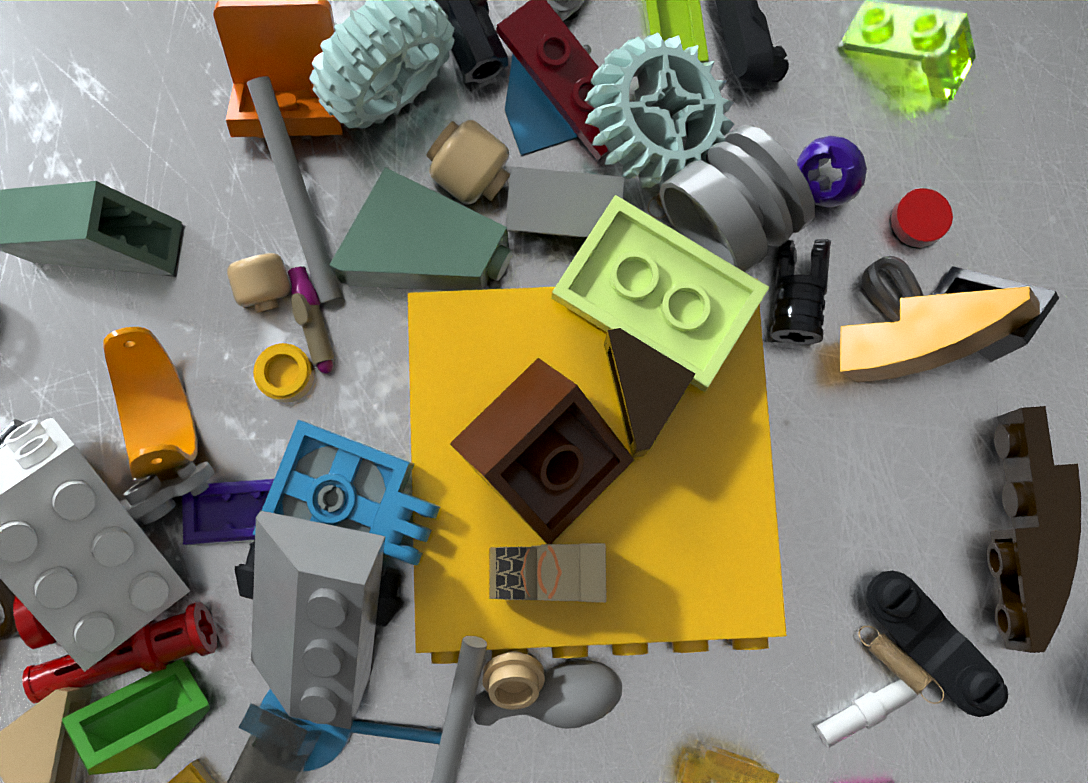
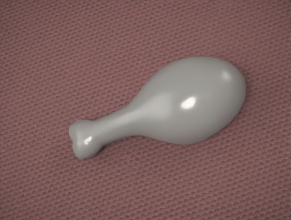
(570, 698)

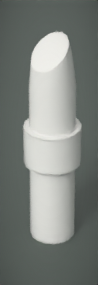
(865, 712)

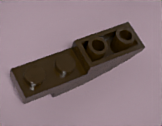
(1041, 551)

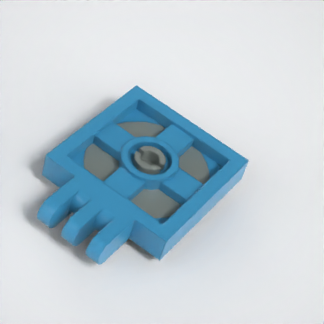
(349, 487)

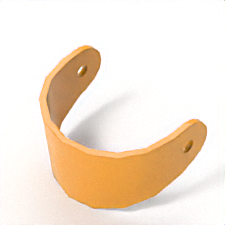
(149, 402)

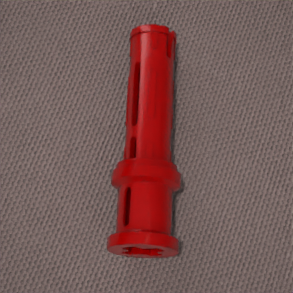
(146, 649)

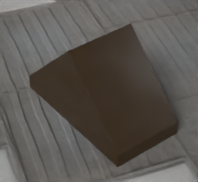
(645, 386)

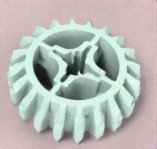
(381, 59)
(670, 92)

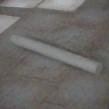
(294, 188)

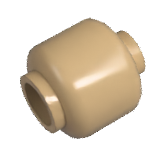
(468, 162)

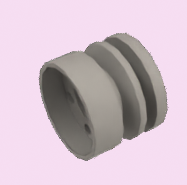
(740, 198)

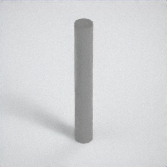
(459, 709)

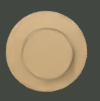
(513, 680)

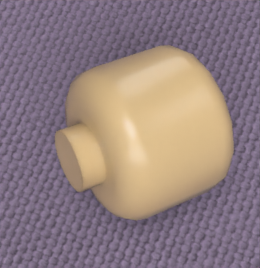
(259, 281)

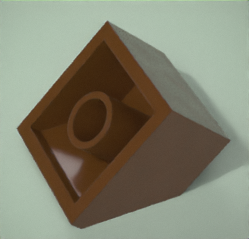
(543, 449)

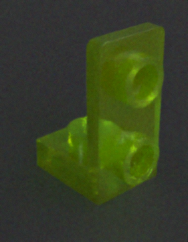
(916, 33)

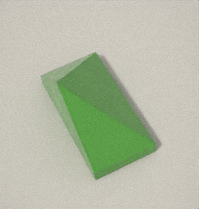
(138, 722)

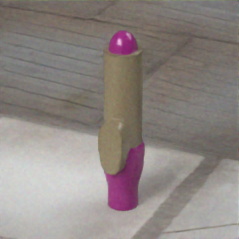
(308, 315)

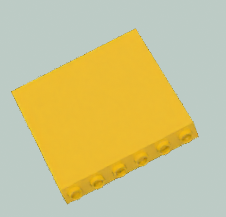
(681, 526)

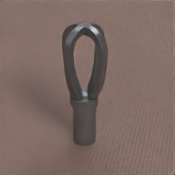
(880, 294)

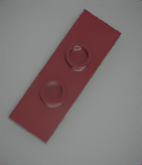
(555, 64)

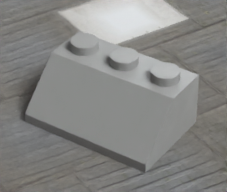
(315, 614)

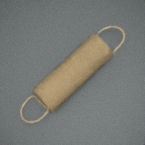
(901, 664)

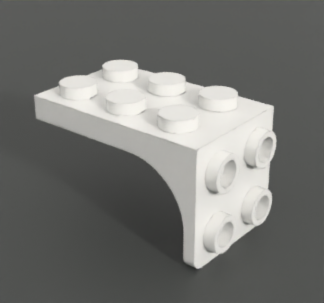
(75, 547)

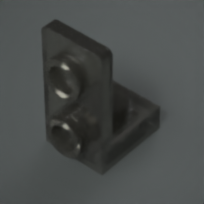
(275, 748)

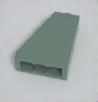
(87, 228)
(420, 241)

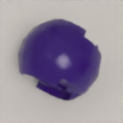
(843, 156)

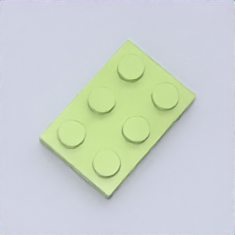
(660, 290)

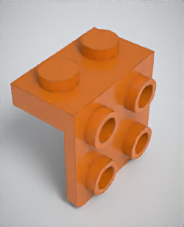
(280, 43)

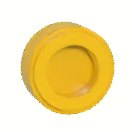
(284, 373)

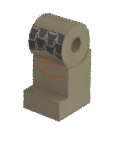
(548, 572)

